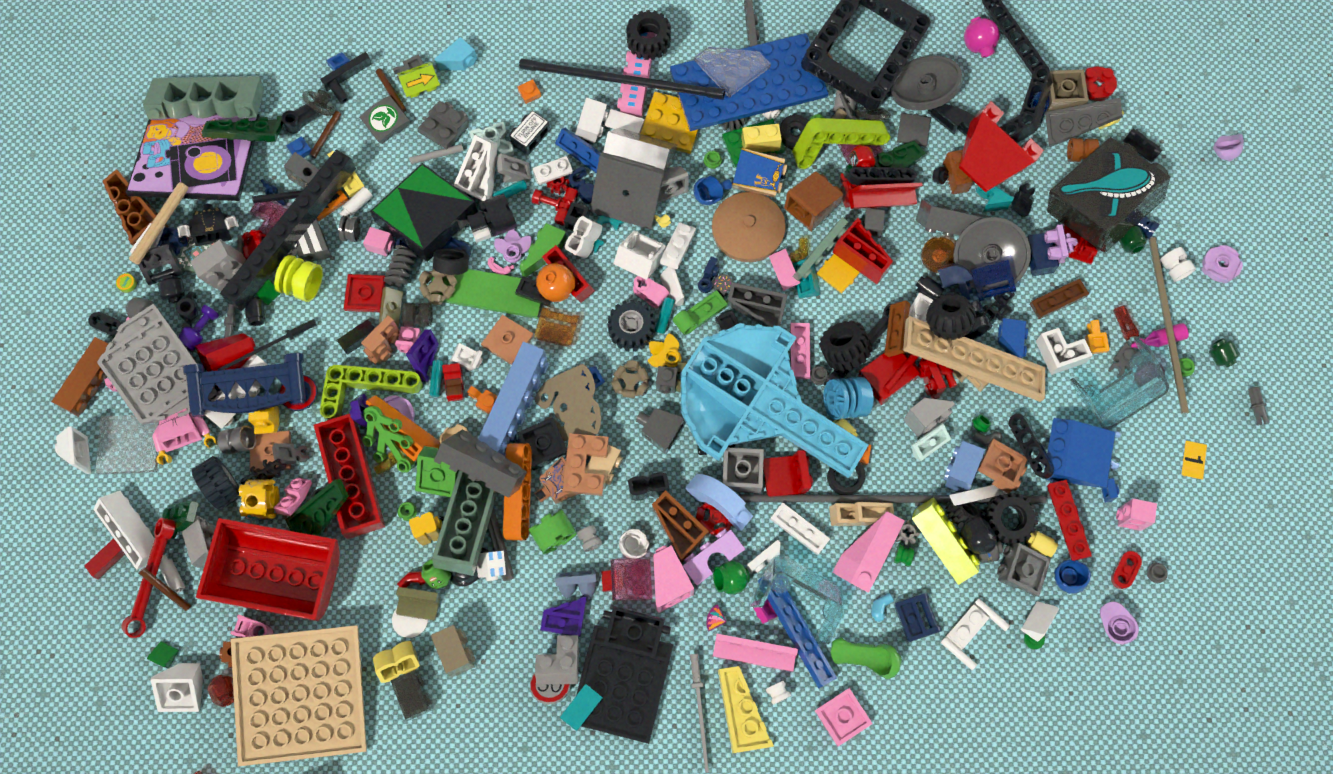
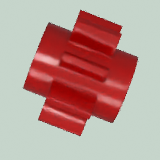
(558, 185)

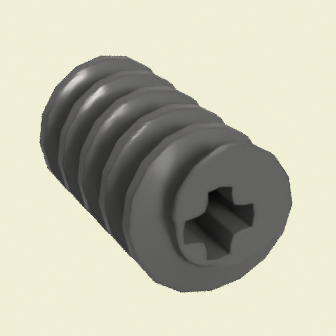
(399, 266)

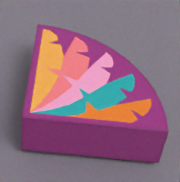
(715, 618)

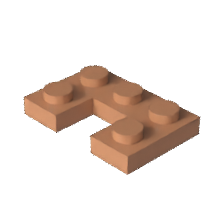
(578, 449)

